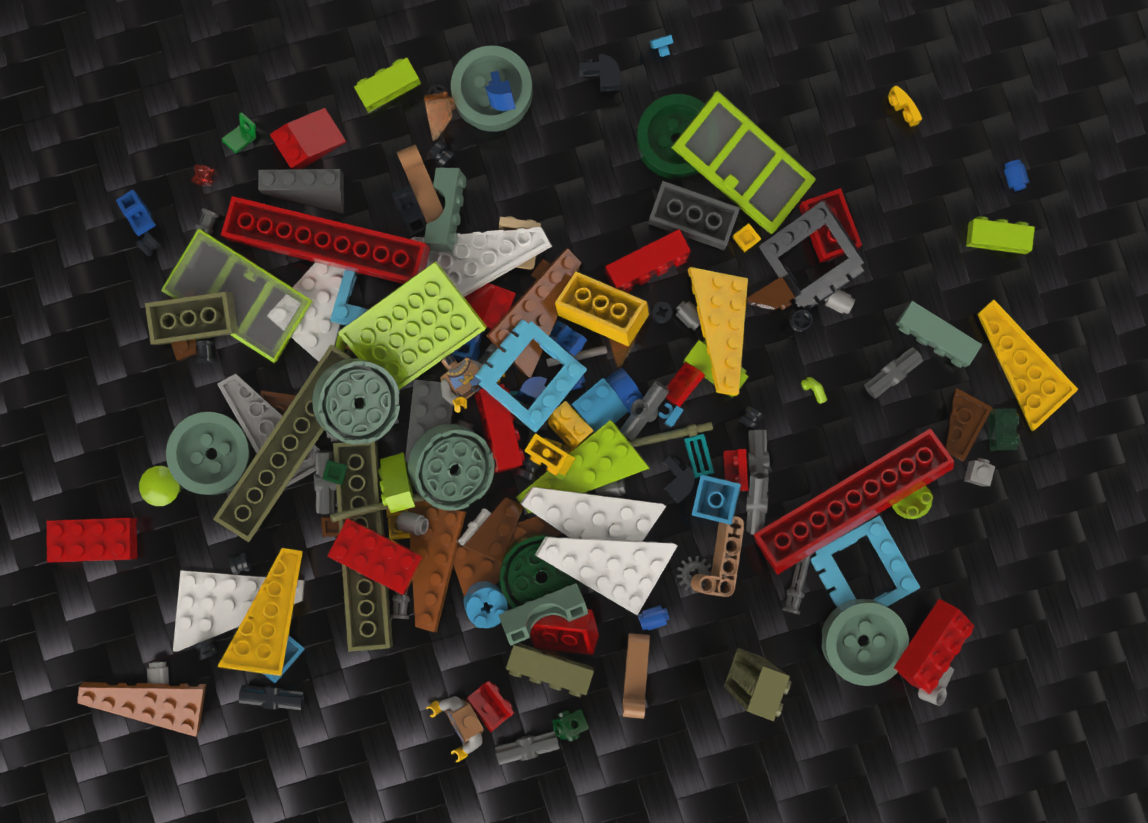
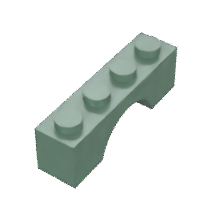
(441, 233)
(564, 603)

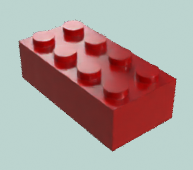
(648, 261)
(499, 431)
(92, 540)
(375, 556)
(934, 646)

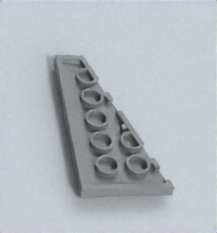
(258, 419)

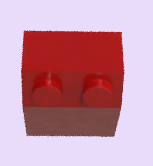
(307, 139)
(491, 303)
(561, 635)

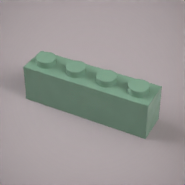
(938, 334)

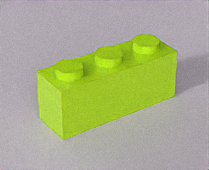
(387, 84)
(1000, 235)
(701, 360)
(395, 483)

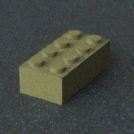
(191, 318)
(551, 669)

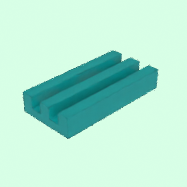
(698, 454)

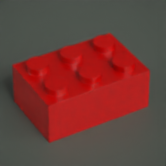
(823, 239)

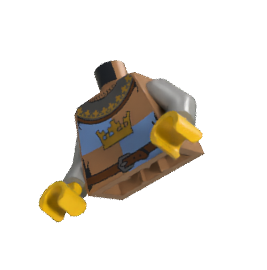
(460, 381)
(464, 722)

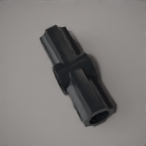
(271, 697)

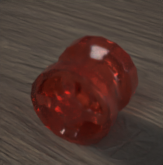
(203, 175)

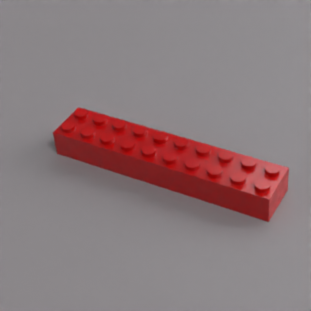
(324, 241)
(854, 501)

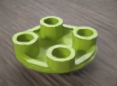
(158, 486)
(915, 505)

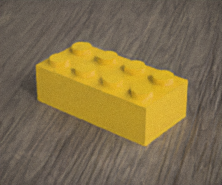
(602, 308)

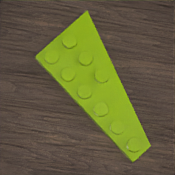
(598, 461)

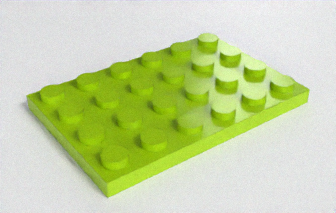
(414, 326)

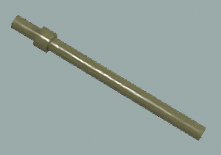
(690, 430)
(365, 510)

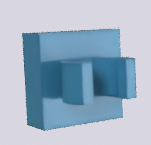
(661, 43)
(672, 416)

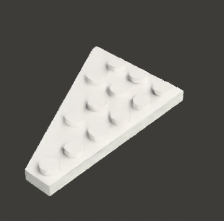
(487, 255)
(316, 330)
(593, 515)
(611, 567)
(214, 604)

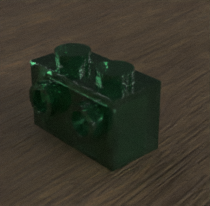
(1003, 430)

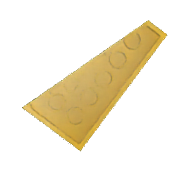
(722, 319)
(1031, 374)
(264, 631)

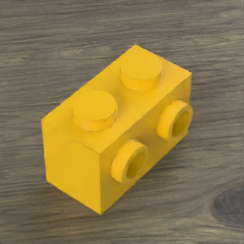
(569, 425)
(545, 452)

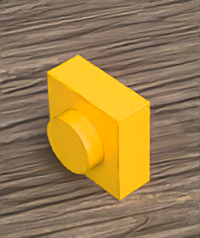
(746, 237)

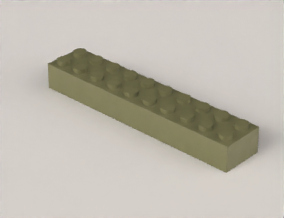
(277, 459)
(365, 599)
(757, 684)

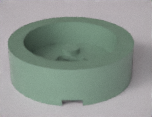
(473, 75)
(335, 400)
(439, 451)
(188, 453)
(870, 662)

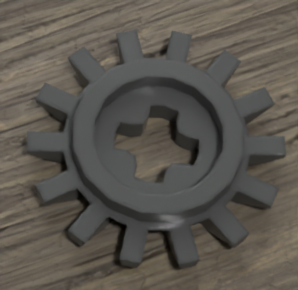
(691, 567)

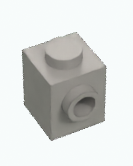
(979, 472)

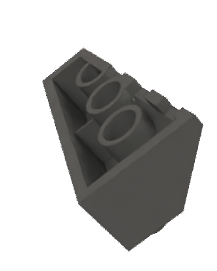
(307, 187)

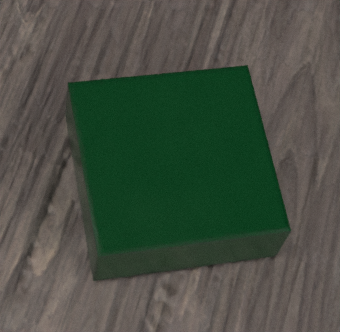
(335, 472)

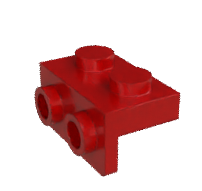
(490, 705)

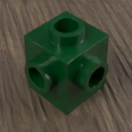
(569, 724)

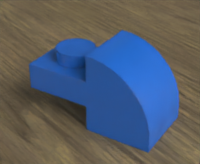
(500, 93)
(136, 212)
(567, 338)
(469, 349)
(624, 387)
(531, 390)

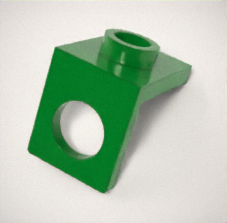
(241, 135)

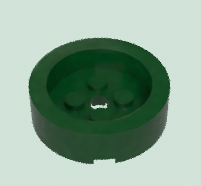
(658, 123)
(519, 571)

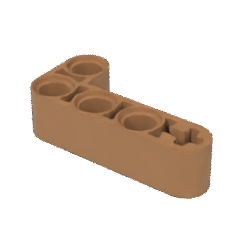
(420, 183)
(721, 556)
(635, 676)

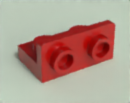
(683, 384)
(736, 467)

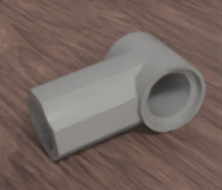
(939, 694)

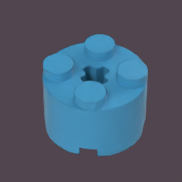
(473, 603)

